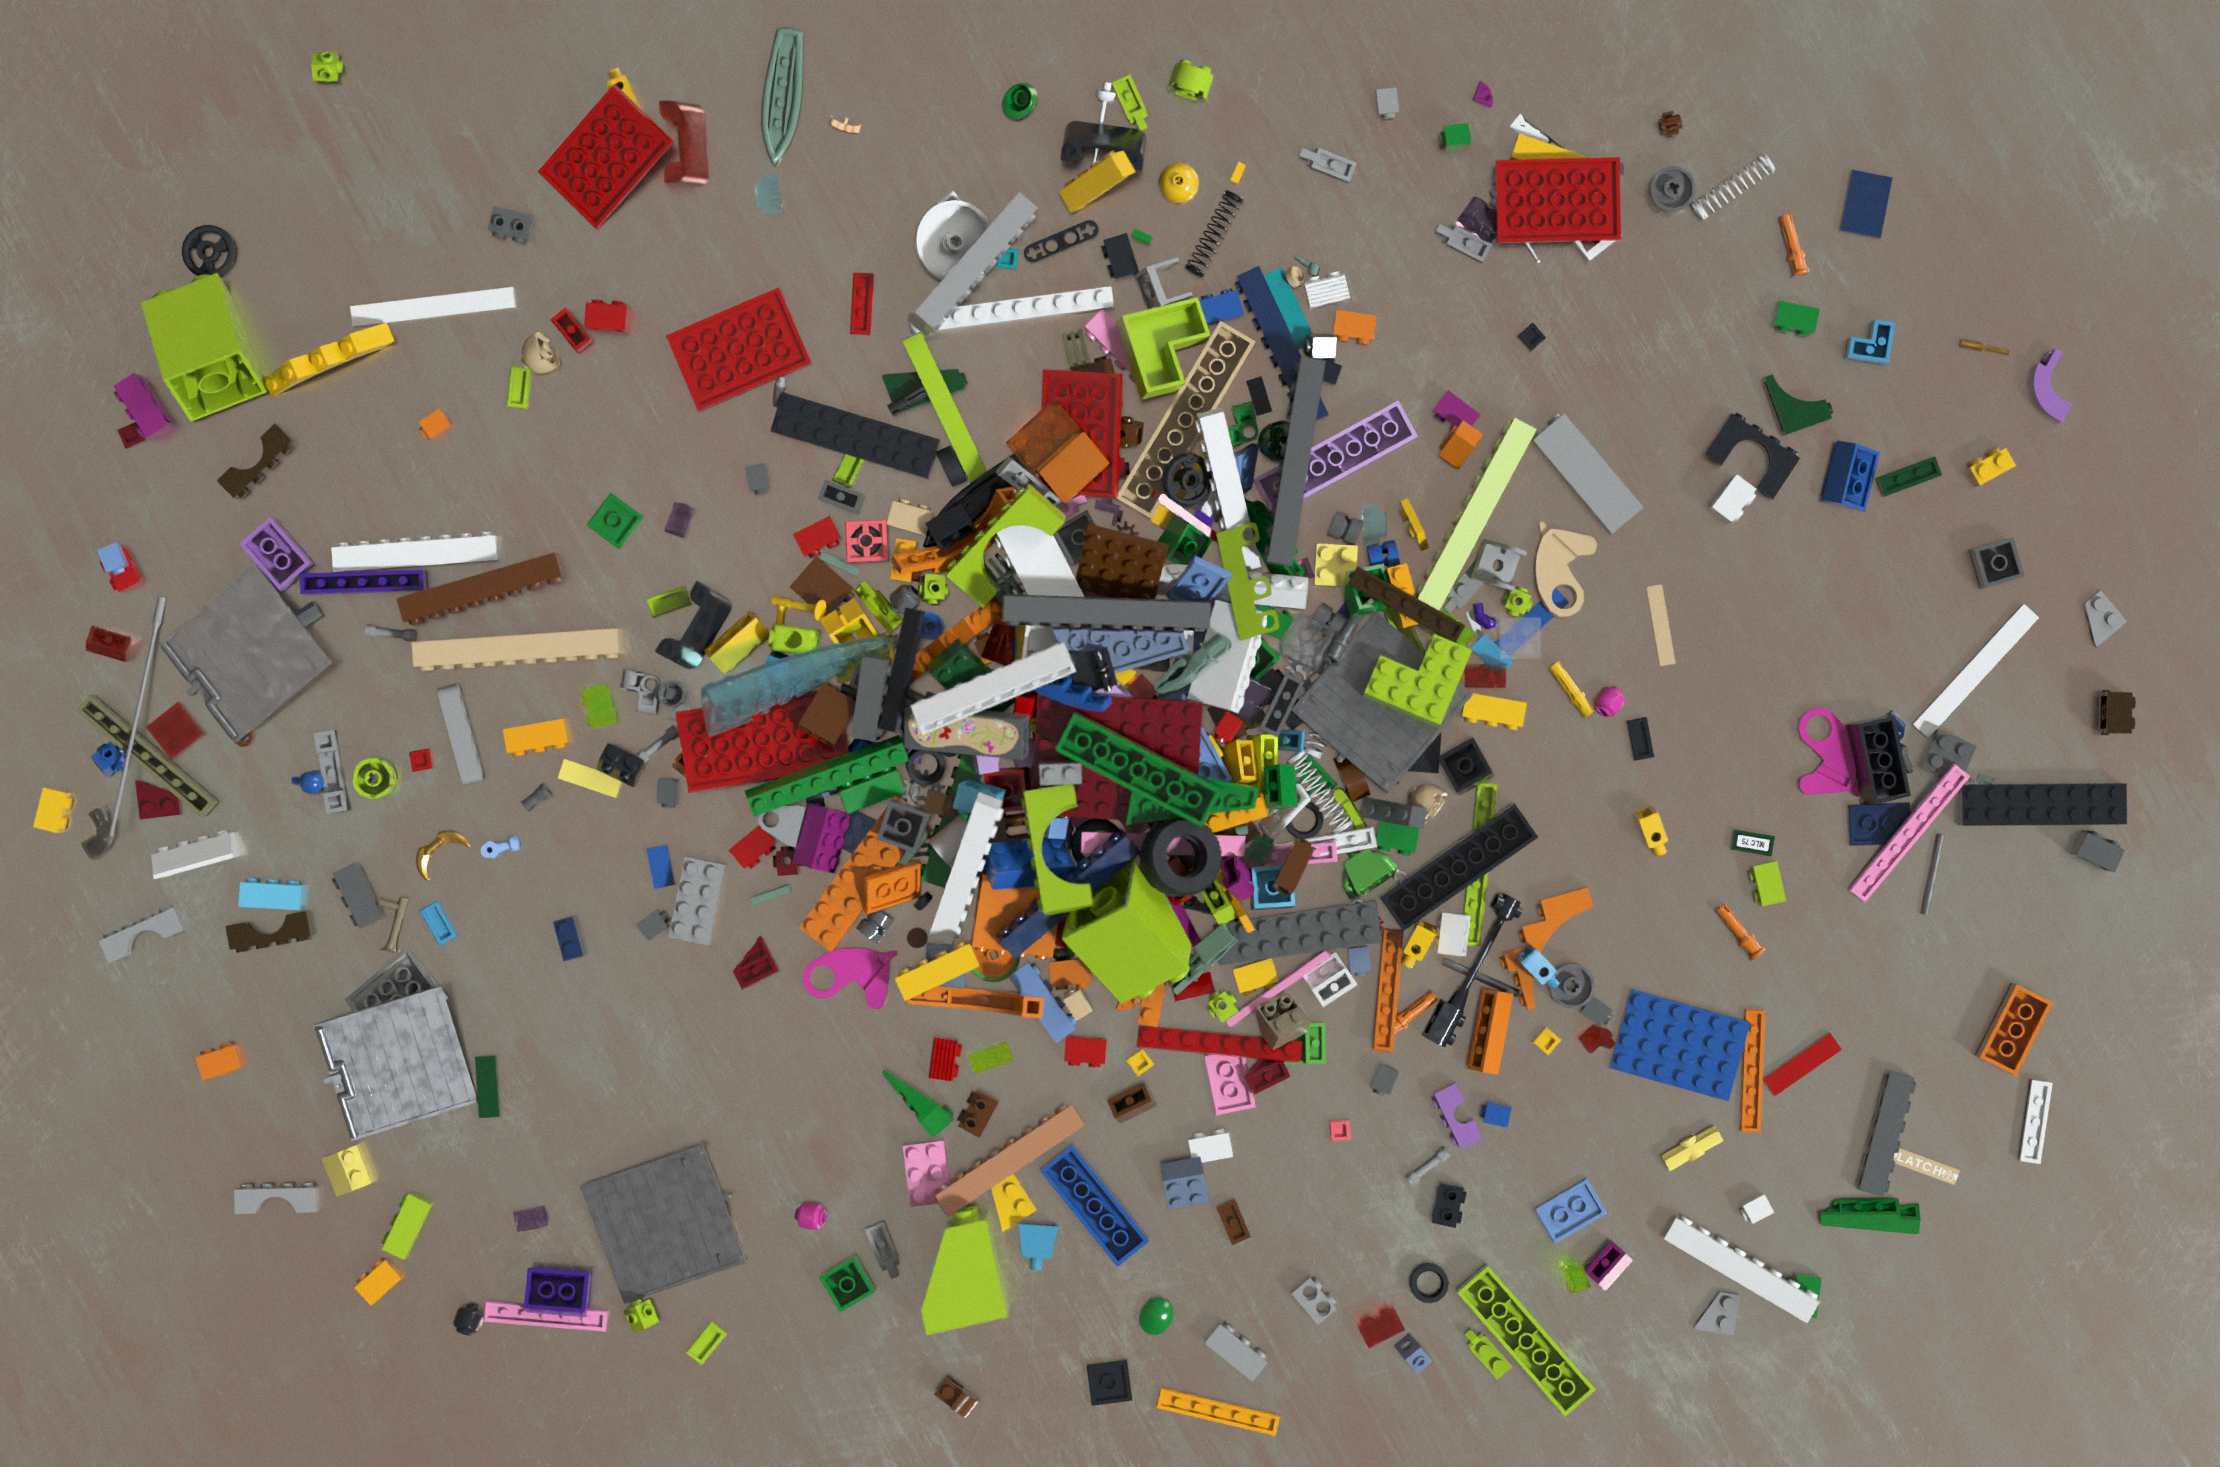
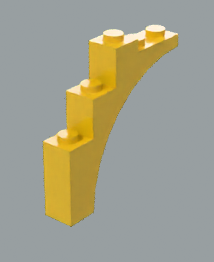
(327, 357)

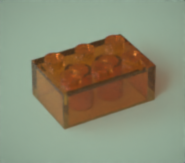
(1043, 437)

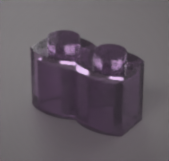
(1480, 219)
(1255, 699)

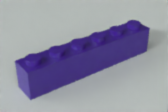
(363, 582)

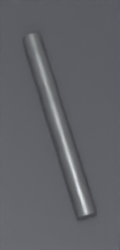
(1933, 874)
(1481, 977)

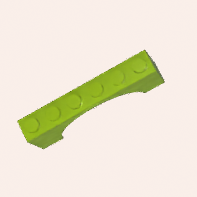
(1026, 509)
(1042, 808)

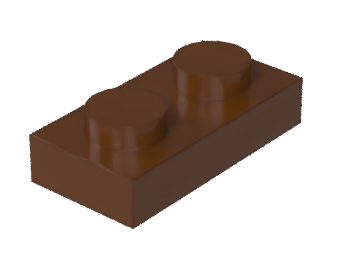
(1233, 1221)

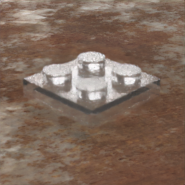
(1520, 638)

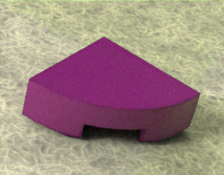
(1483, 95)

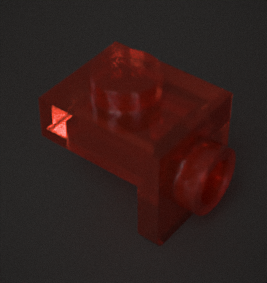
(1596, 1037)

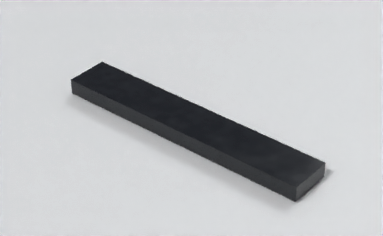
(902, 670)

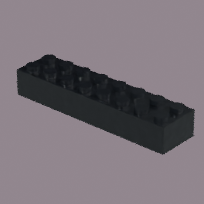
(855, 435)
(2042, 804)
(1458, 866)

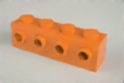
(1490, 1031)

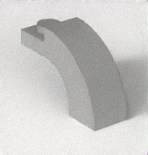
(1020, 477)

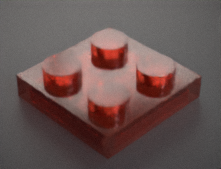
(175, 730)

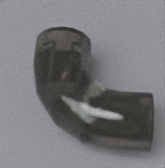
(100, 840)

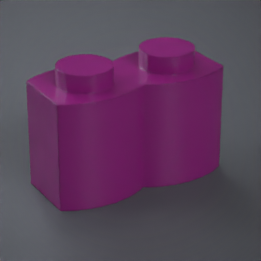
(1237, 877)

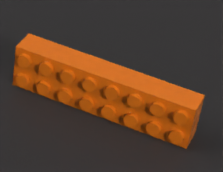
(844, 896)

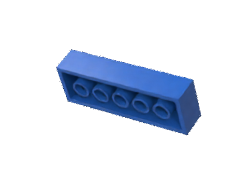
(1094, 1205)

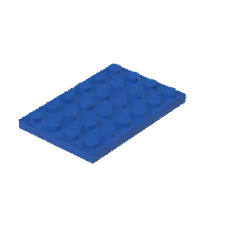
(1679, 1045)

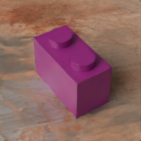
(1454, 411)
(1608, 1266)

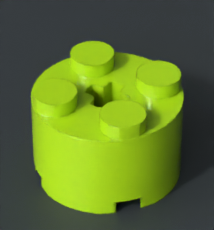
(1190, 81)
(362, 778)

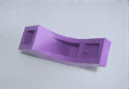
(2042, 390)

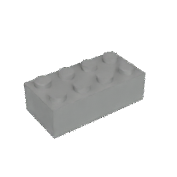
(697, 900)

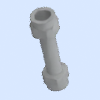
(374, 630)
(671, 734)
(1441, 1155)

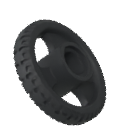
(225, 243)
(1194, 483)

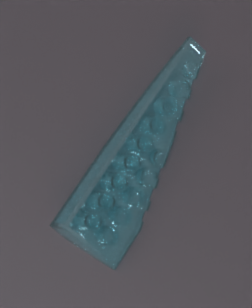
(741, 696)

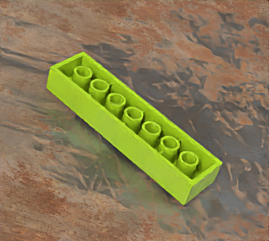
(1525, 1340)

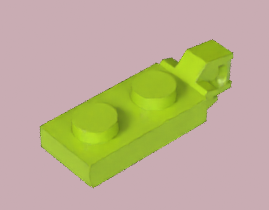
(1131, 101)
(878, 606)
(1488, 1354)

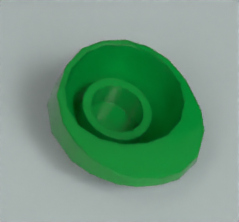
(1019, 100)
(1156, 1316)

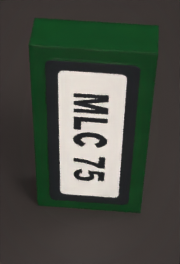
(1752, 842)

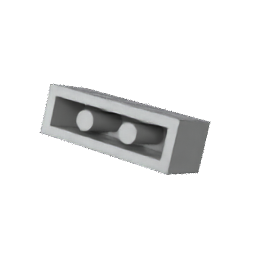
(1236, 1350)

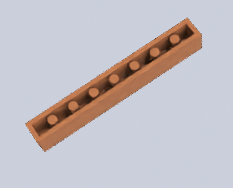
(1008, 1160)

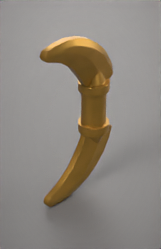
(442, 838)

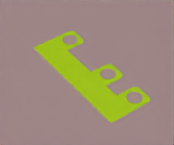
(1240, 588)

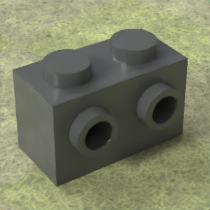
(511, 224)

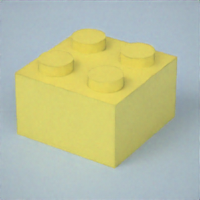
(1333, 563)

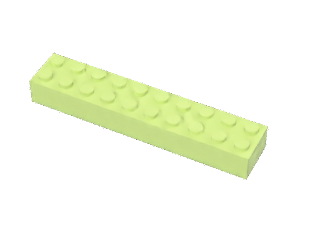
(1476, 513)

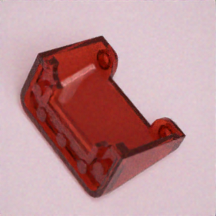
(692, 142)

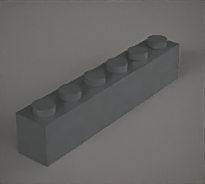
(1885, 1133)

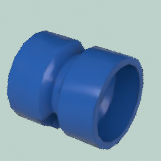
(1375, 554)
(932, 626)

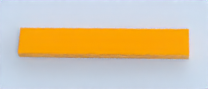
(1217, 1411)

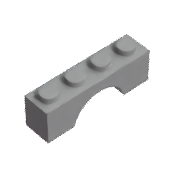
(119, 945)
(303, 1198)

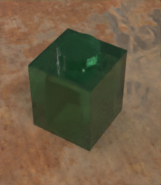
(1261, 849)

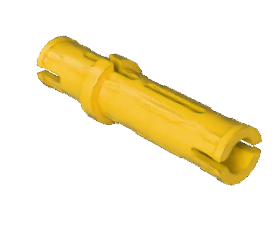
(1576, 696)

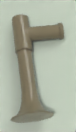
(400, 908)

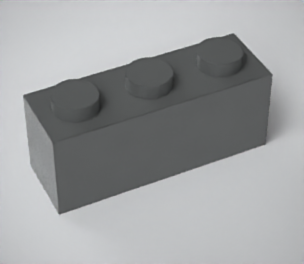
(1281, 705)
(1393, 812)
(357, 895)

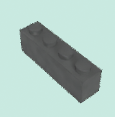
(871, 697)

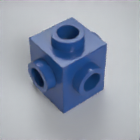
(109, 758)

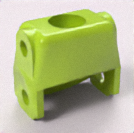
(793, 639)

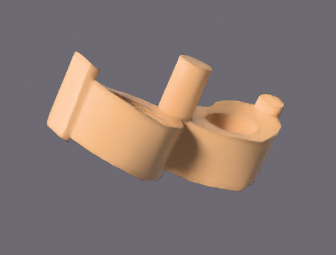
(843, 126)

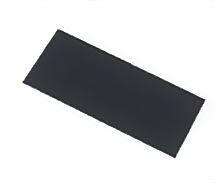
(1259, 396)

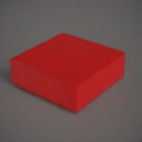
(421, 760)

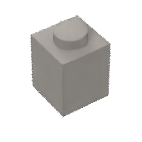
(1387, 102)

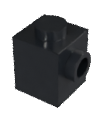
(1331, 371)

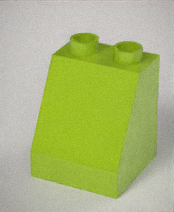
(202, 347)
(1129, 936)
(966, 1276)

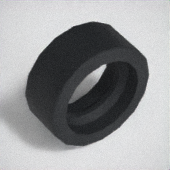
(951, 465)
(925, 780)
(1315, 830)
(1429, 1298)

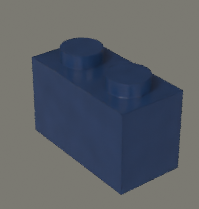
(569, 938)

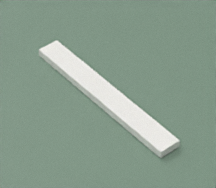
(432, 307)
(1975, 671)

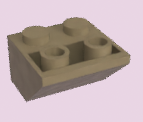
(1281, 1020)

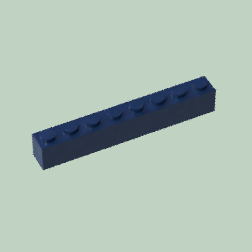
(1273, 327)
(1094, 870)

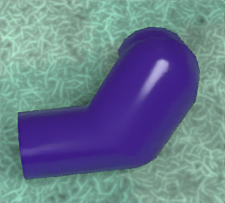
(1481, 618)

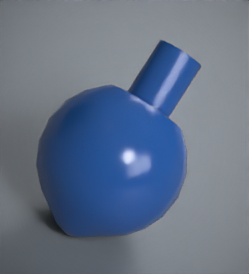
(309, 782)

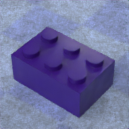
(557, 1292)

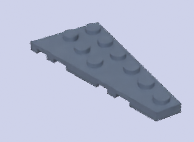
(1126, 646)

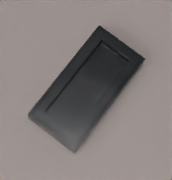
(1640, 738)

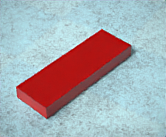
(861, 303)

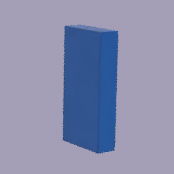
(660, 866)

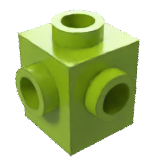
(326, 66)
(934, 582)
(1509, 600)
(1222, 1013)
(640, 1315)

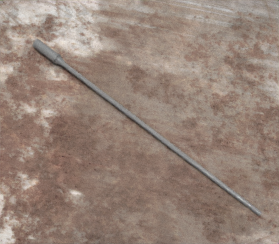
(156, 623)

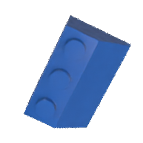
(1850, 475)

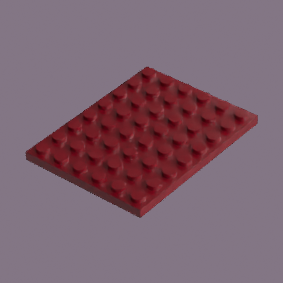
(1159, 725)

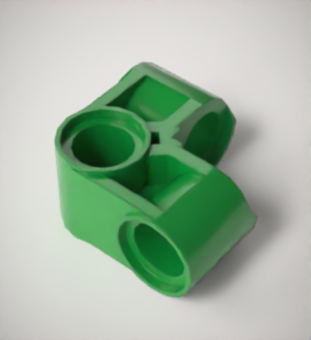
(1244, 417)

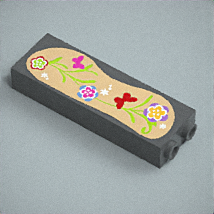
(978, 734)

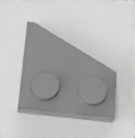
(2102, 617)
(1721, 1314)

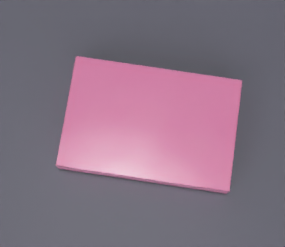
(1228, 1083)

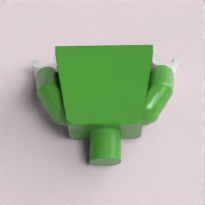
(1366, 872)

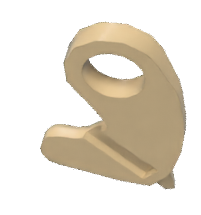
(1551, 566)

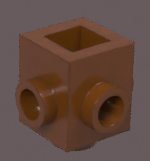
(1130, 431)

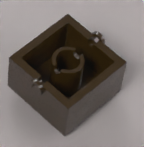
(2116, 712)

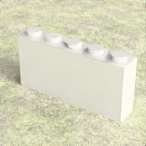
(1037, 562)
(1225, 682)

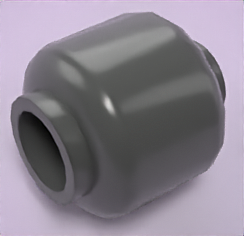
(904, 597)

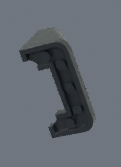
(1109, 137)
(702, 629)

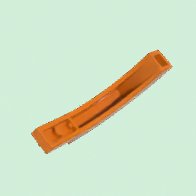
(937, 560)
(981, 999)

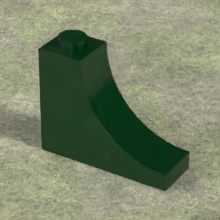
(1795, 413)

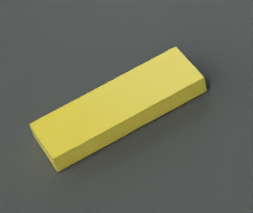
(589, 778)

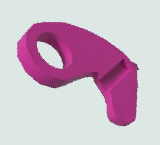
(1838, 766)
(850, 964)

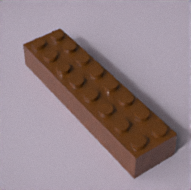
(481, 587)

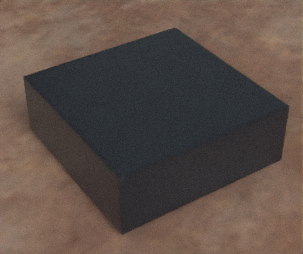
(1531, 337)

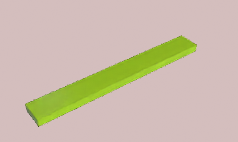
(944, 406)
(1476, 892)

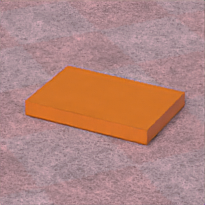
(1074, 467)
(891, 887)

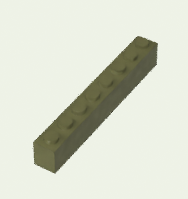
(147, 756)

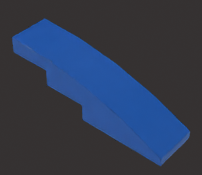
(1074, 695)

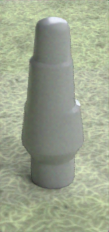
(779, 387)

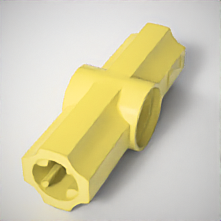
(1691, 1148)

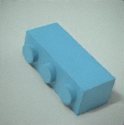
(271, 894)

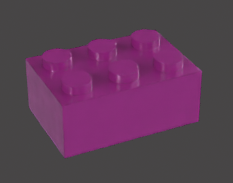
(142, 407)
(821, 838)

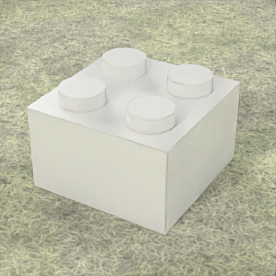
(1732, 499)

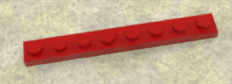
(1216, 1044)

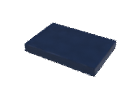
(1866, 204)
(1875, 822)

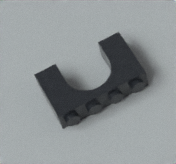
(1780, 459)

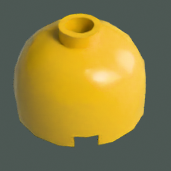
(1174, 192)

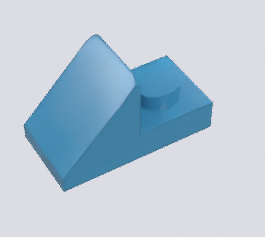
(1291, 740)

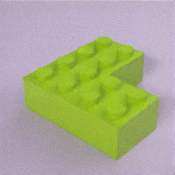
(1151, 344)
(1423, 692)

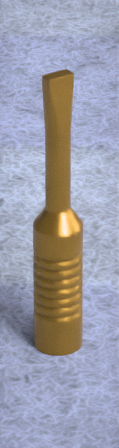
(1980, 346)

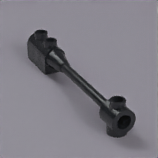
(1450, 1014)

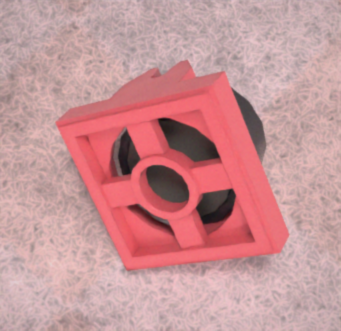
(866, 540)

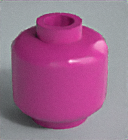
(1609, 701)
(810, 1216)

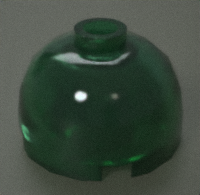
(1271, 440)

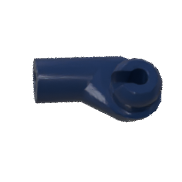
(1900, 724)

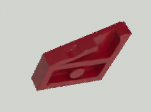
(1000, 643)
(156, 801)
(755, 965)
(1265, 1075)

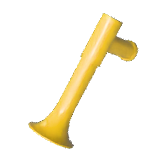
(817, 609)

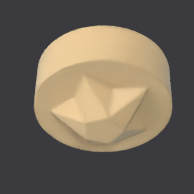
(1294, 276)

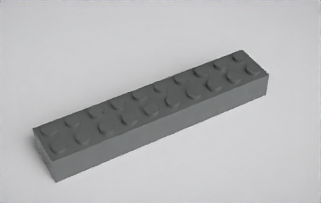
(1296, 461)
(1105, 610)

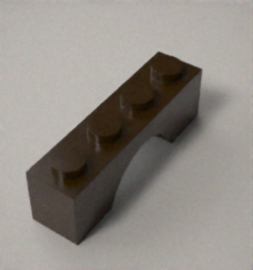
(275, 443)
(243, 935)

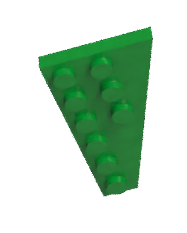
(1232, 798)

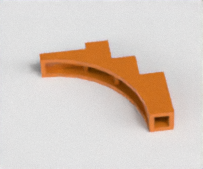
(964, 630)
(1555, 912)

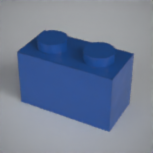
(1221, 307)

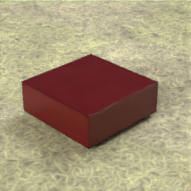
(130, 435)

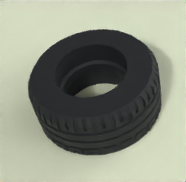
(1155, 862)

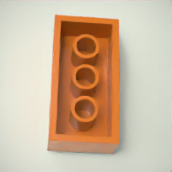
(2014, 1029)

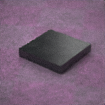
(1109, 1382)

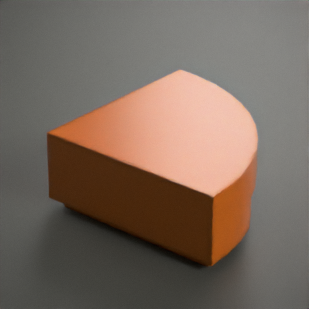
(1127, 1005)

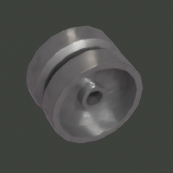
(1681, 182)
(1583, 988)

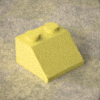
(348, 1170)

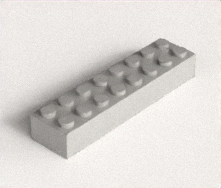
(970, 267)

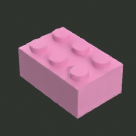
(925, 1170)

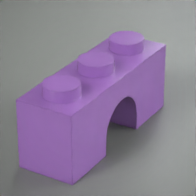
(1463, 1132)

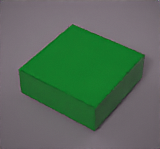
(1142, 237)

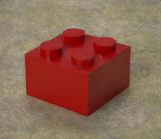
(607, 317)
(1014, 781)

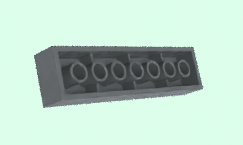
(1304, 932)

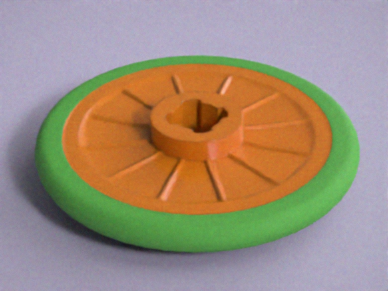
(995, 969)

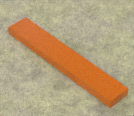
(1388, 990)
(1752, 1072)

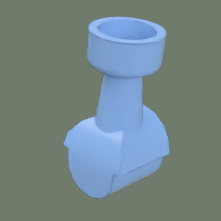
(492, 849)

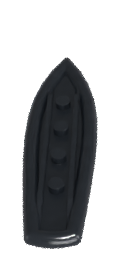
(976, 496)

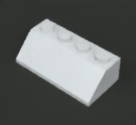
(194, 855)

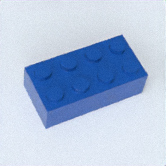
(1011, 867)

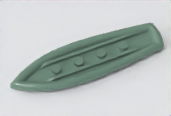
(782, 92)

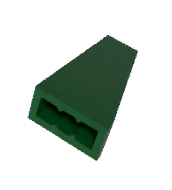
(906, 382)

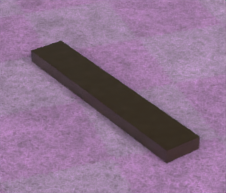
(1406, 604)

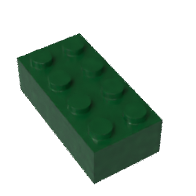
(961, 665)

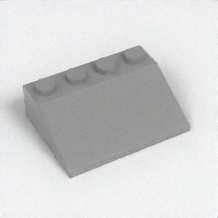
(396, 979)

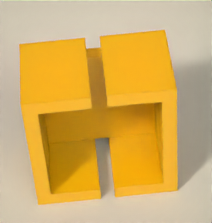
(846, 621)

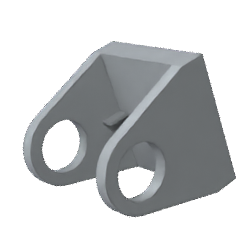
(1151, 287)
(1508, 558)
(789, 824)

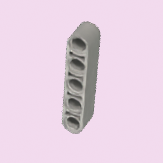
(460, 734)

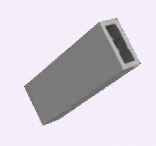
(1586, 473)

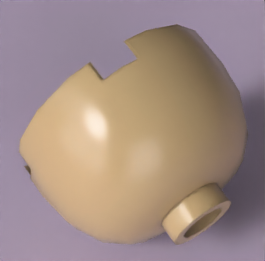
(538, 354)
(1428, 797)

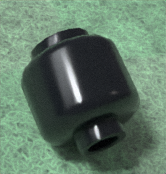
(467, 1320)

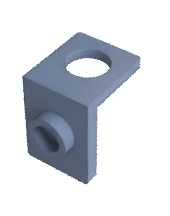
(818, 798)
(1415, 1355)

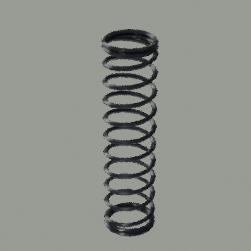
(1191, 267)

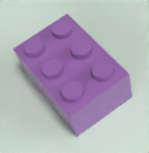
(276, 553)

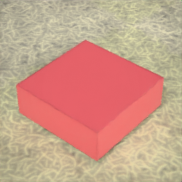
(1340, 1130)

